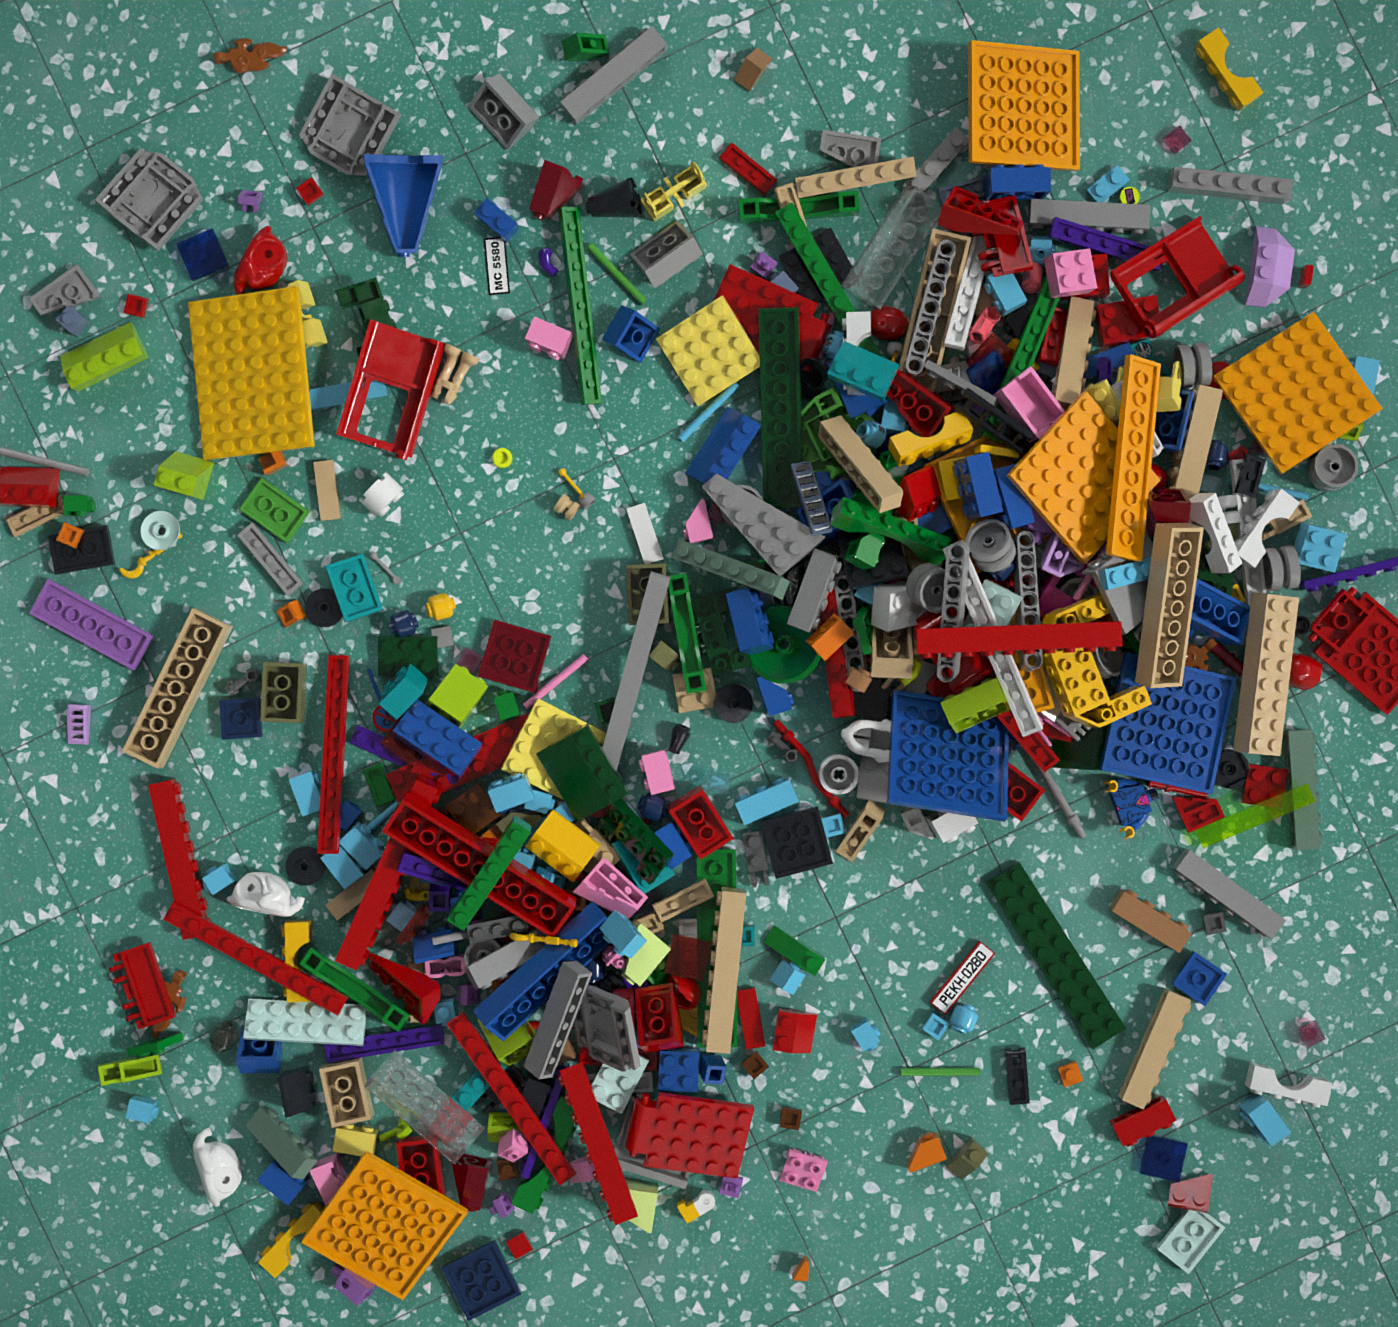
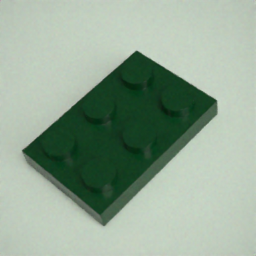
(400, 652)

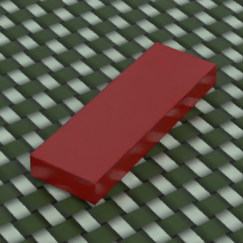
(748, 169)
(1051, 344)
(750, 1018)

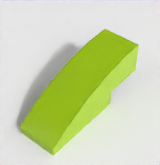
(129, 1069)

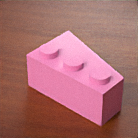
(611, 889)
(328, 1176)

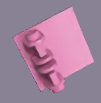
(610, 956)
(803, 1169)

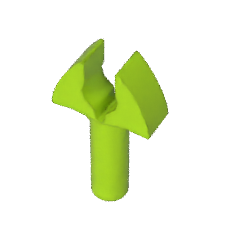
(400, 1131)

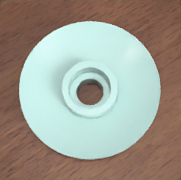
(154, 524)

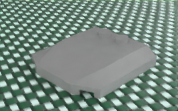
(346, 126)
(151, 197)
(607, 1029)

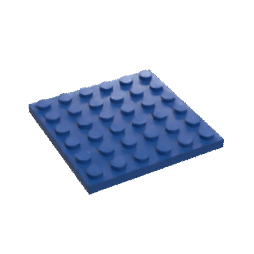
(1175, 736)
(942, 768)

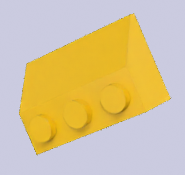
(563, 845)

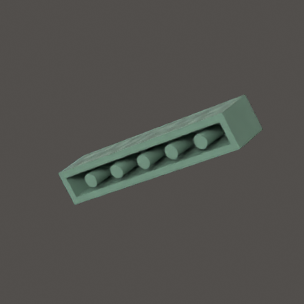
(731, 569)
(1301, 763)

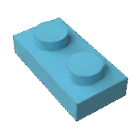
(1108, 185)

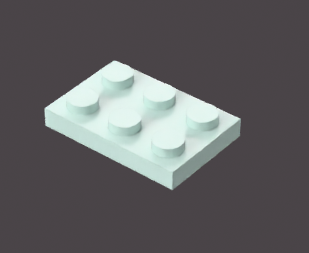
(1002, 601)
(615, 1087)
(1190, 1238)

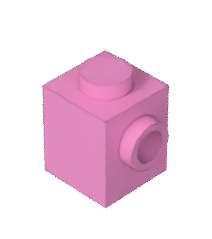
(513, 1145)

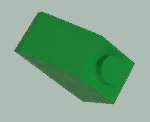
(585, 46)

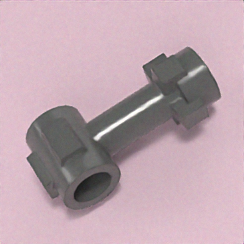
(251, 675)
(774, 739)

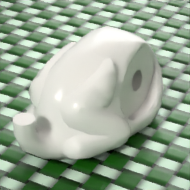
(869, 738)
(264, 894)
(217, 1167)

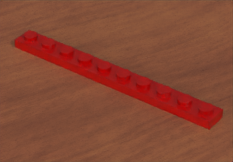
(1032, 743)
(333, 754)
(255, 958)
(511, 1098)

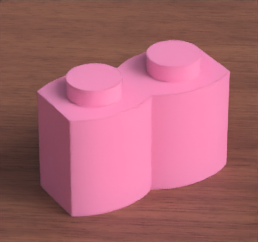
(449, 966)

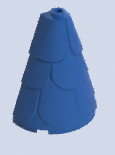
(403, 195)

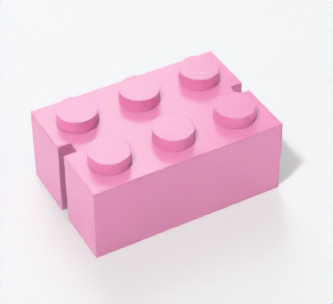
(1030, 403)

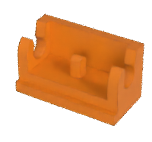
(829, 637)

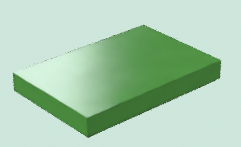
(274, 510)

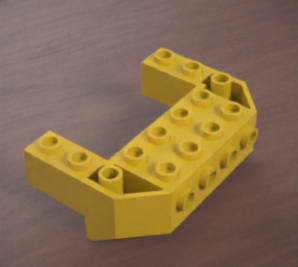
(1078, 678)

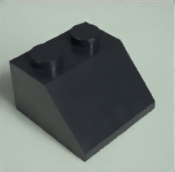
(297, 1091)

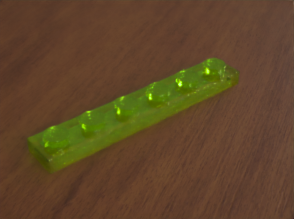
(1255, 815)

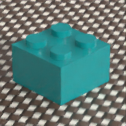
(403, 691)

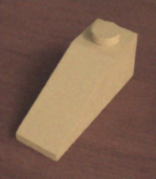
(861, 830)

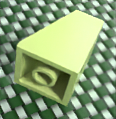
(646, 959)
(644, 1197)

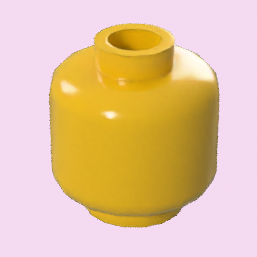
(440, 606)

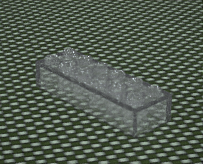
(892, 247)
(424, 1107)

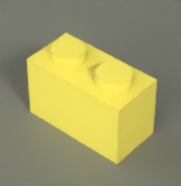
(355, 1140)

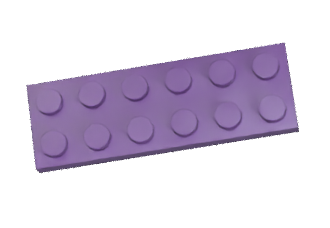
(91, 624)

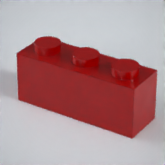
(1143, 1123)

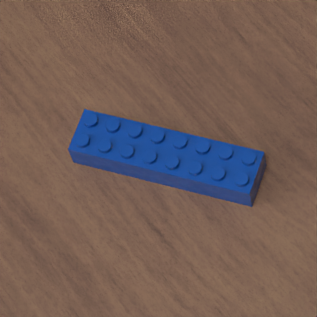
(533, 982)

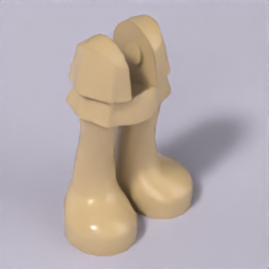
(453, 355)

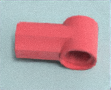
(983, 324)

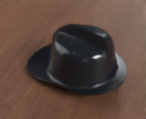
(813, 381)

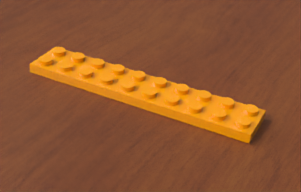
(1133, 458)

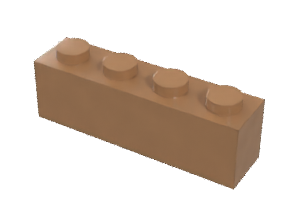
(1149, 920)

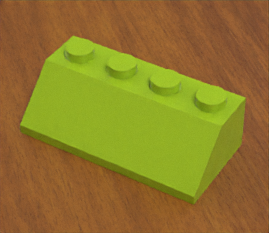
(103, 357)

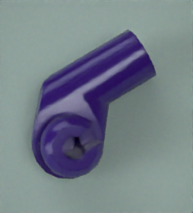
(544, 261)

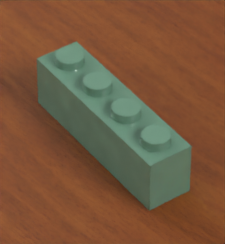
(282, 1143)

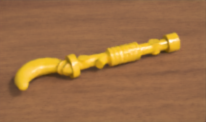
(141, 563)
(548, 939)

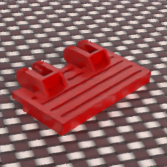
(1011, 250)
(144, 985)

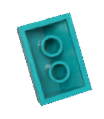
(863, 371)

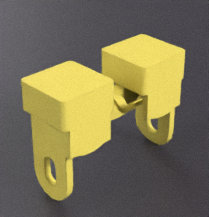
(688, 182)
(312, 328)
(1168, 389)

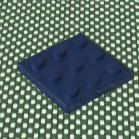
(481, 1280)

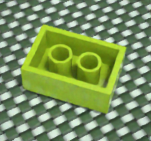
(975, 705)

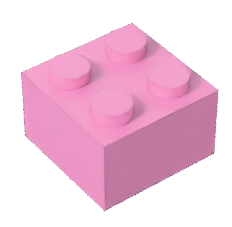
(1070, 273)
(548, 338)
(657, 771)

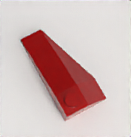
(967, 214)
(919, 404)
(414, 988)

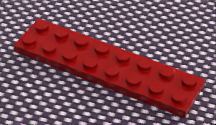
(495, 748)

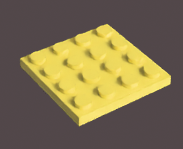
(710, 350)
(542, 728)

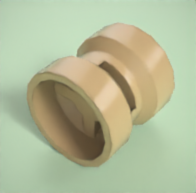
(566, 507)

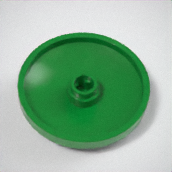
(791, 655)

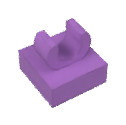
(251, 198)
(764, 265)
(468, 994)
(731, 1186)
(502, 1205)

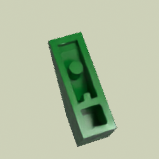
(795, 950)

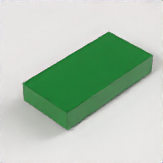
(379, 785)

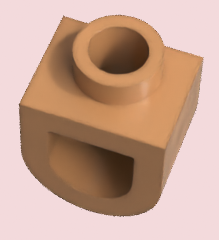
(858, 678)

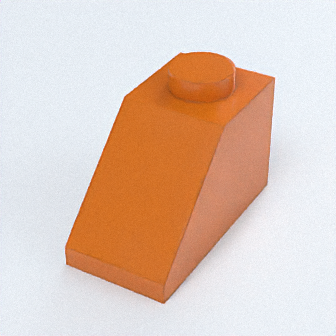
(926, 1152)

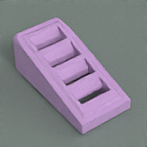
(71, 723)

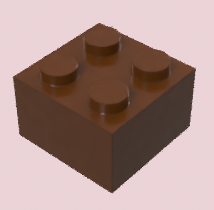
(473, 809)

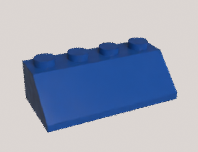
(724, 446)
(1219, 615)

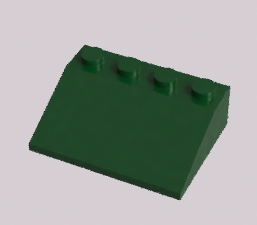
(1085, 753)
(582, 772)

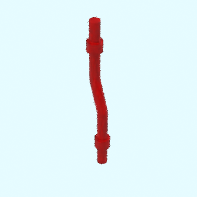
(789, 737)

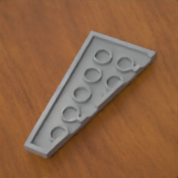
(770, 531)

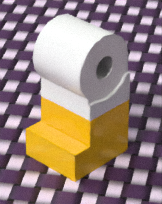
(697, 1206)

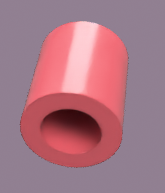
(1032, 279)

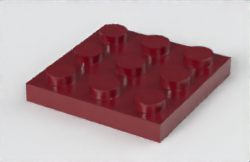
(514, 656)

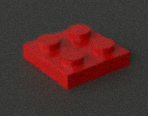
(1263, 783)

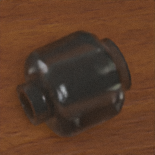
(223, 1036)

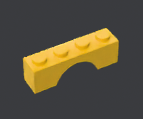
(1239, 89)
(908, 447)
(296, 935)
(278, 1256)

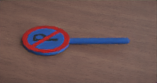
(381, 718)

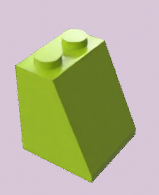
(184, 475)
(457, 695)
(514, 1047)

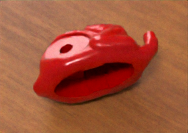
(261, 262)

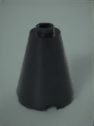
(616, 201)

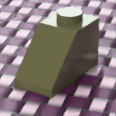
(665, 656)
(505, 819)
(967, 1158)

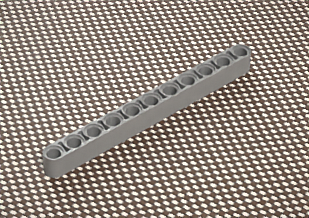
(635, 666)

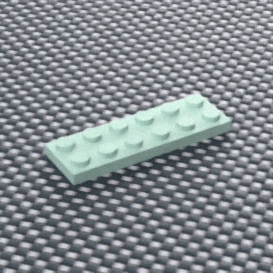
(304, 1023)

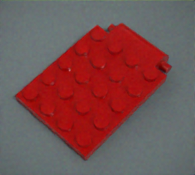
(749, 293)
(1360, 646)
(689, 1133)

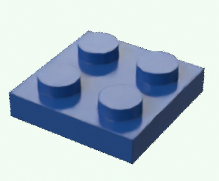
(1199, 978)

